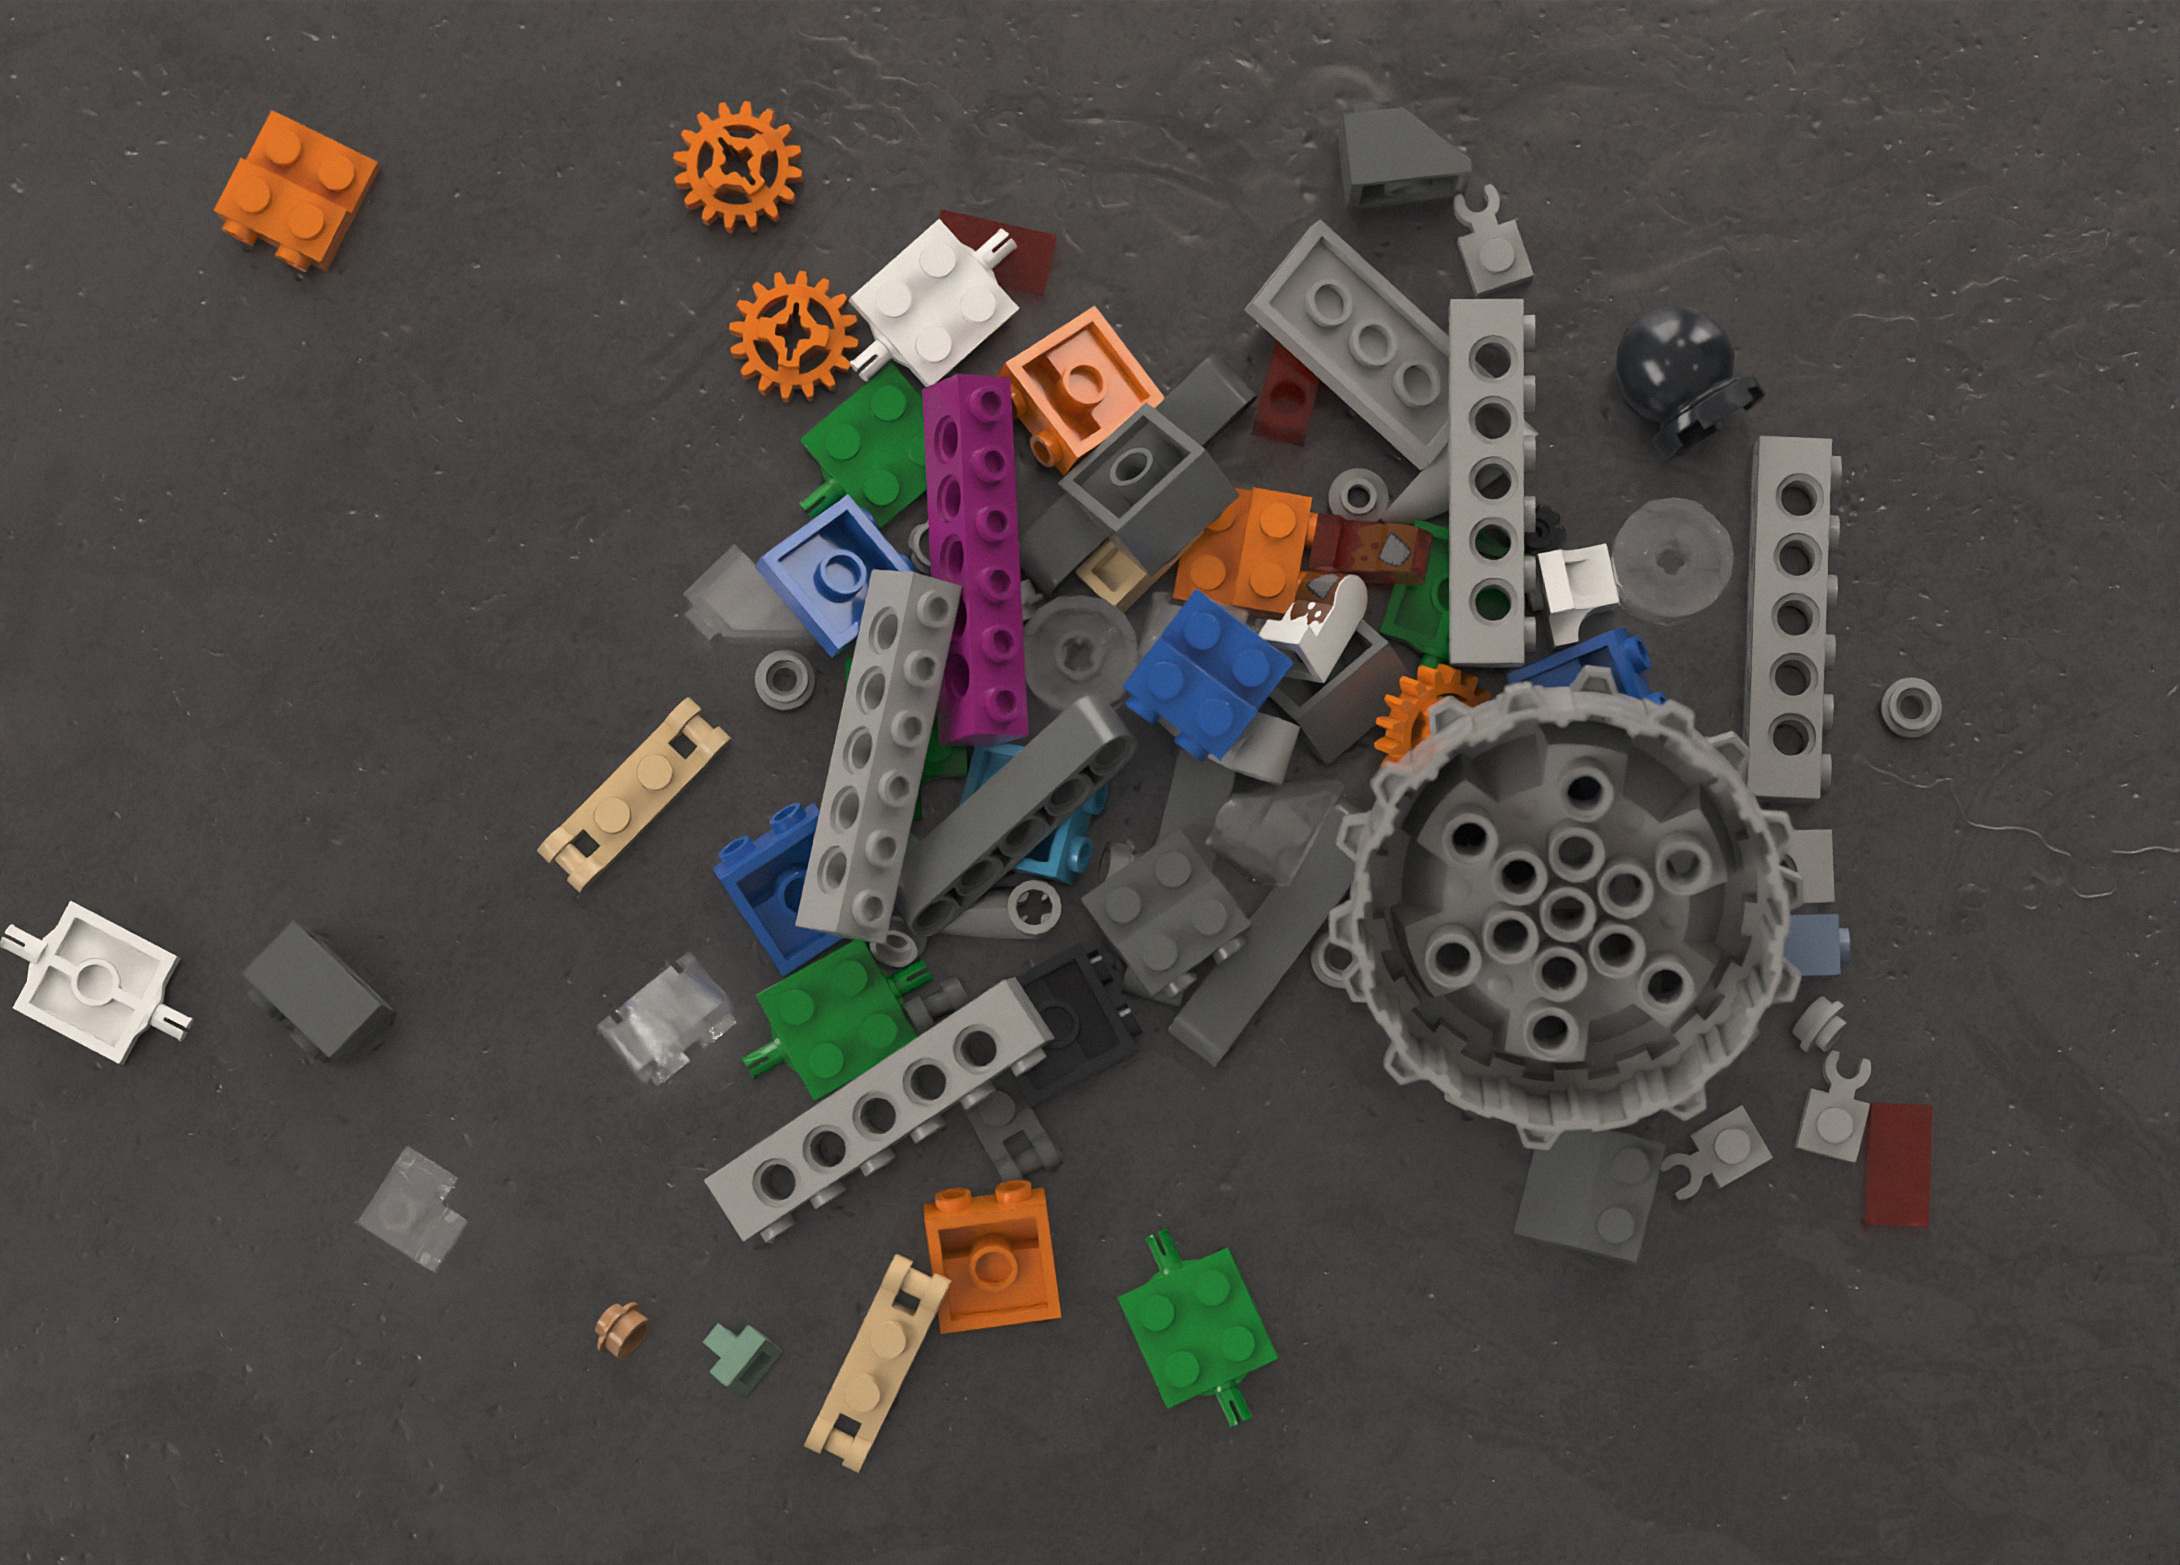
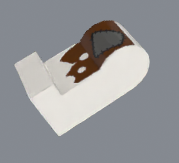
(1318, 623)

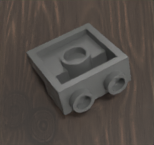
(1168, 916)

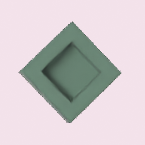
(743, 1357)

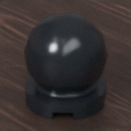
(1680, 373)

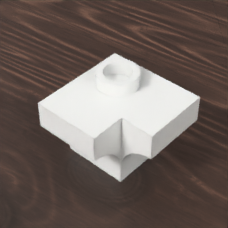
(1571, 589)

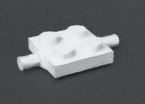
(933, 304)
(96, 983)

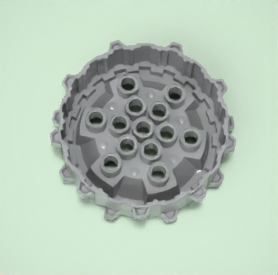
(1622, 1041)

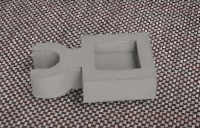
(1493, 252)
(1832, 1119)
(1723, 1150)

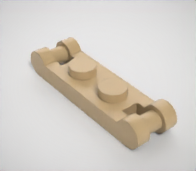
(634, 795)
(877, 1363)

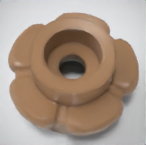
(622, 1329)

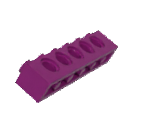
(977, 548)

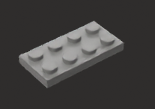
(1362, 341)

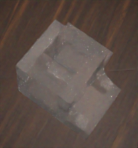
(414, 1212)

